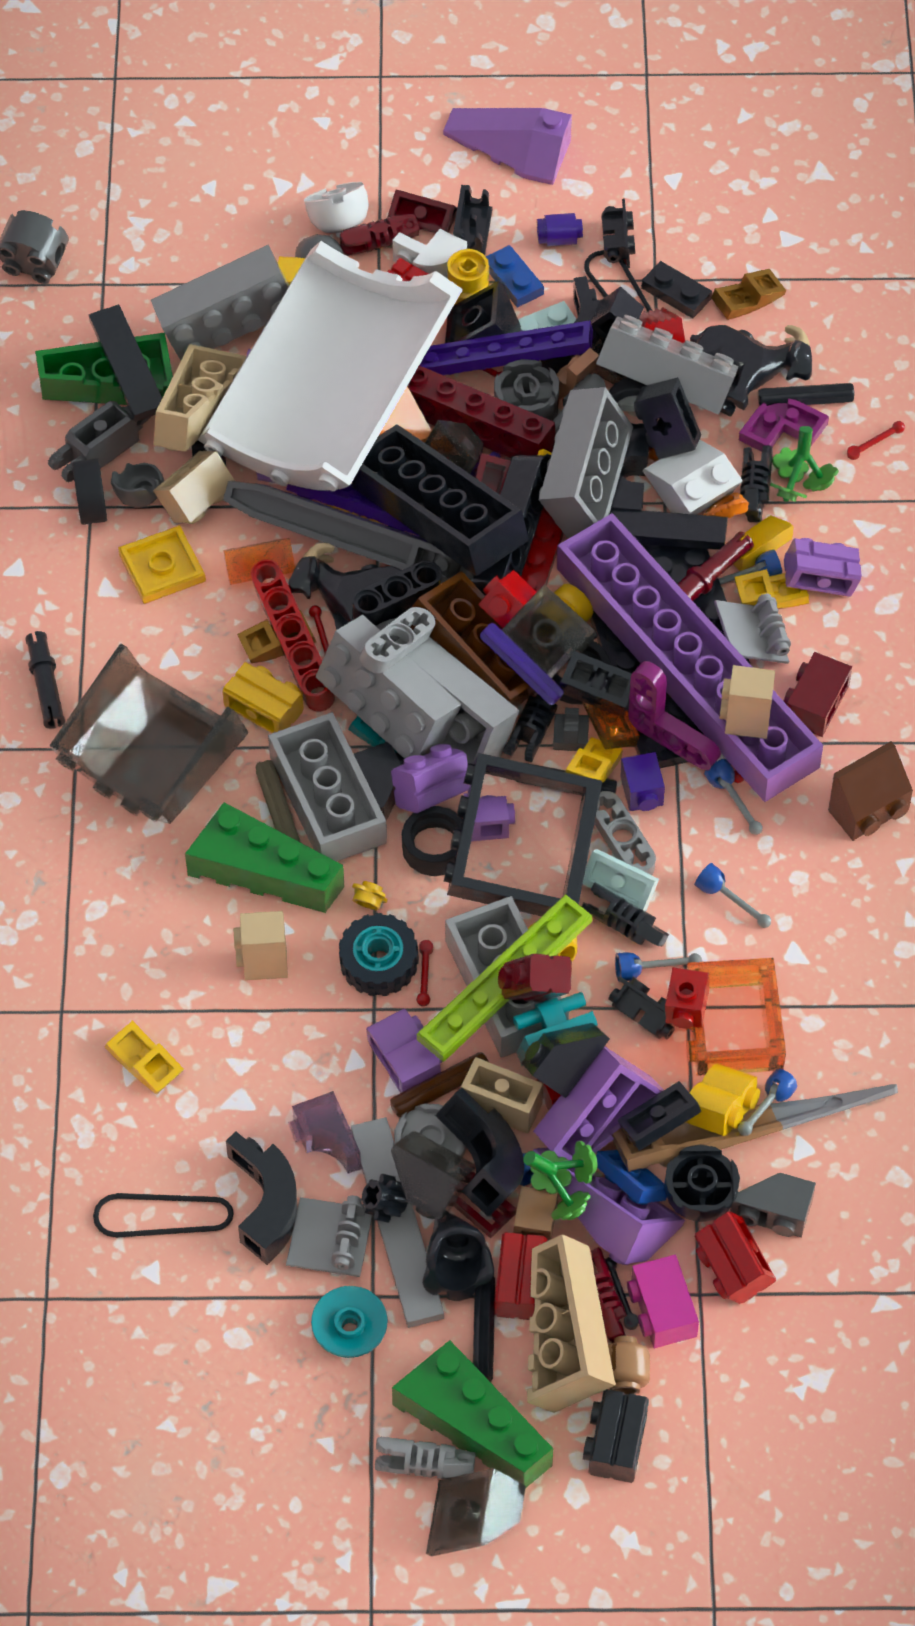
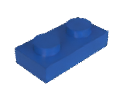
(515, 275)
(638, 1184)

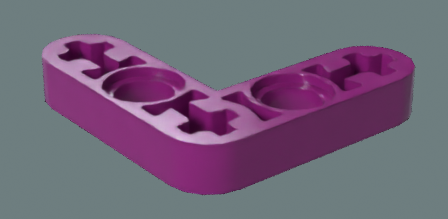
(649, 717)

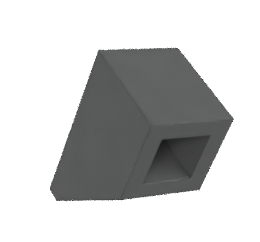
(777, 1204)

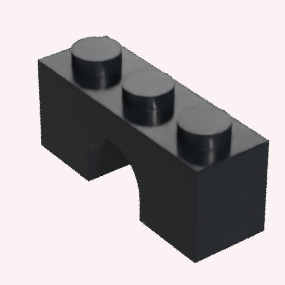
(630, 494)

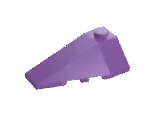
(523, 138)
(619, 1225)

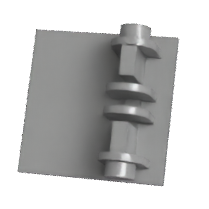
(755, 630)
(330, 1236)

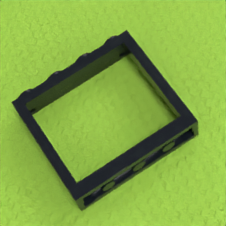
(489, 892)

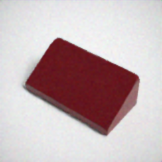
(429, 213)

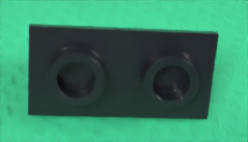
(618, 222)
(634, 998)

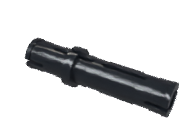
(43, 667)

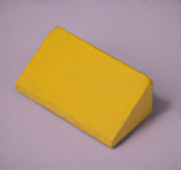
(766, 535)

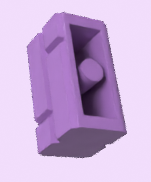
(822, 567)
(430, 778)

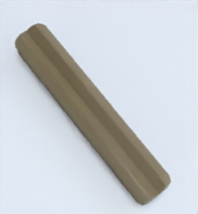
(276, 799)

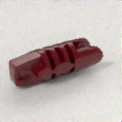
(377, 234)
(610, 1302)

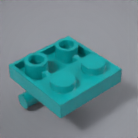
(552, 1018)

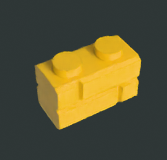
(263, 698)

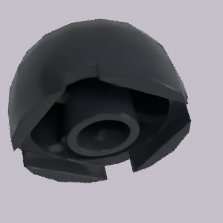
(701, 1183)

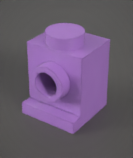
(493, 818)

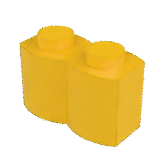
(724, 1099)

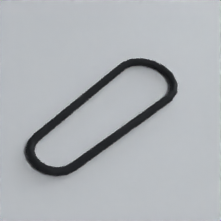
(628, 273)
(162, 1231)

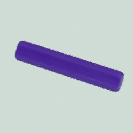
(521, 664)

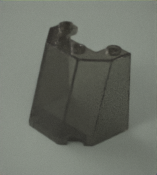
(145, 740)

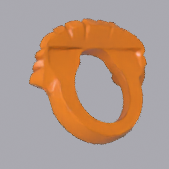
(728, 506)

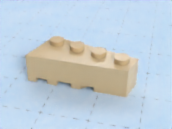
(194, 396)
(568, 1327)

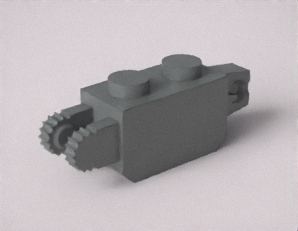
(98, 436)

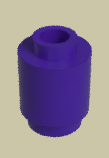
(559, 229)

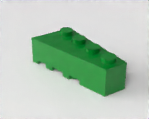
(85, 375)
(266, 861)
(468, 1409)

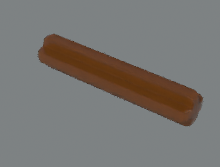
(433, 1087)

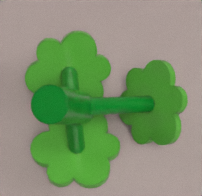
(792, 466)
(552, 1175)

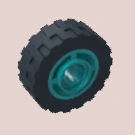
(381, 974)

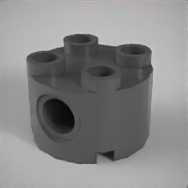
(32, 246)
(529, 387)

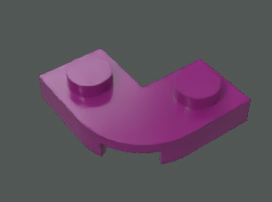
(771, 421)

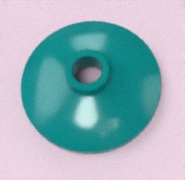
(347, 1306)

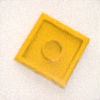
(161, 564)

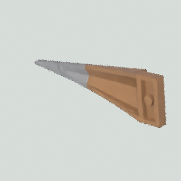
(774, 1119)

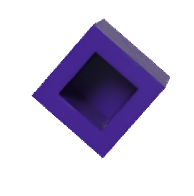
(642, 782)

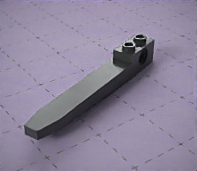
(337, 527)

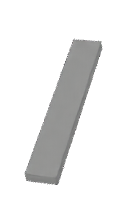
(402, 1234)

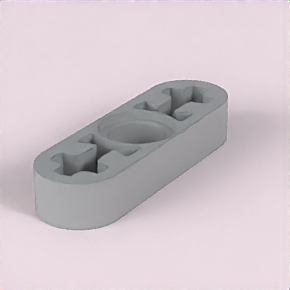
(393, 651)
(623, 820)

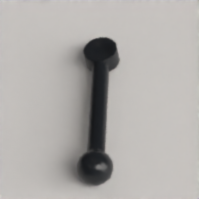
(631, 1320)

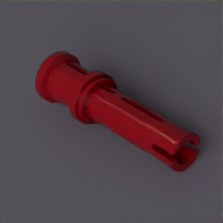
(700, 579)

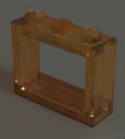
(736, 974)

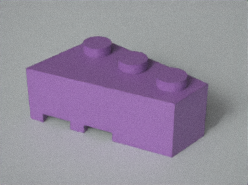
(594, 1105)

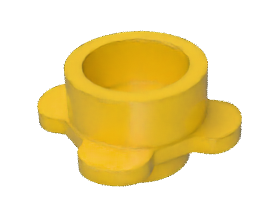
(369, 895)

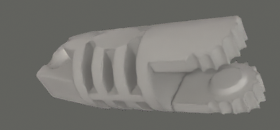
(422, 1458)

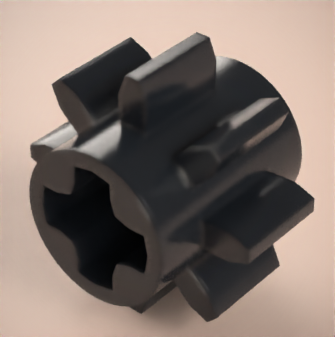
(384, 1198)

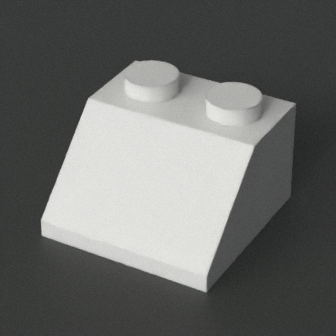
(693, 479)

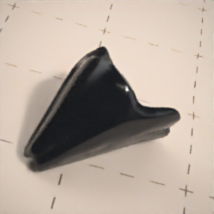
(456, 1259)

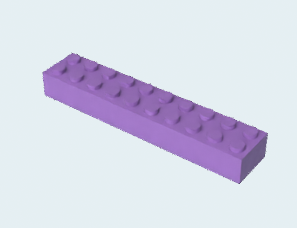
(669, 630)

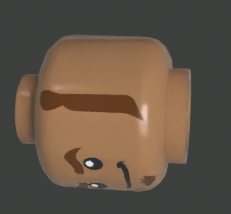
(629, 1364)

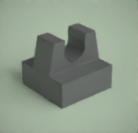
(570, 730)

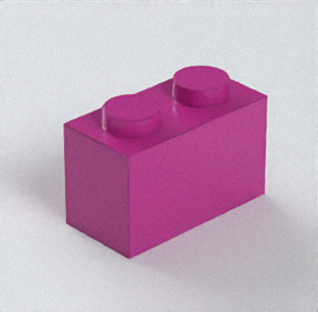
(663, 1301)

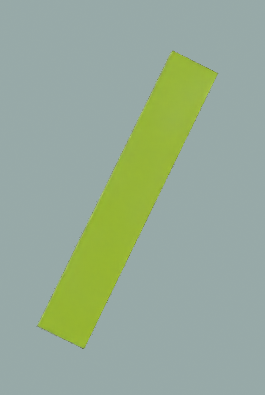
(483, 996)

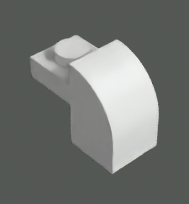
(431, 256)

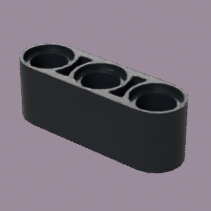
(396, 593)

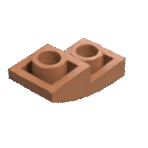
(575, 371)

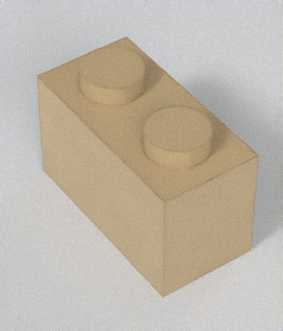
(194, 487)
(747, 701)
(261, 945)
(508, 1092)

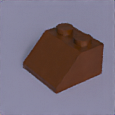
(870, 792)

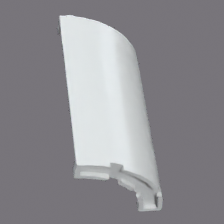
(328, 370)

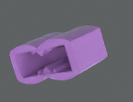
(400, 1052)

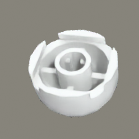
(338, 208)

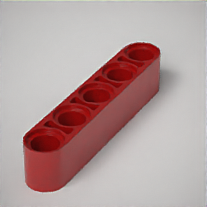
(286, 622)

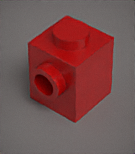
(506, 597)
(687, 998)

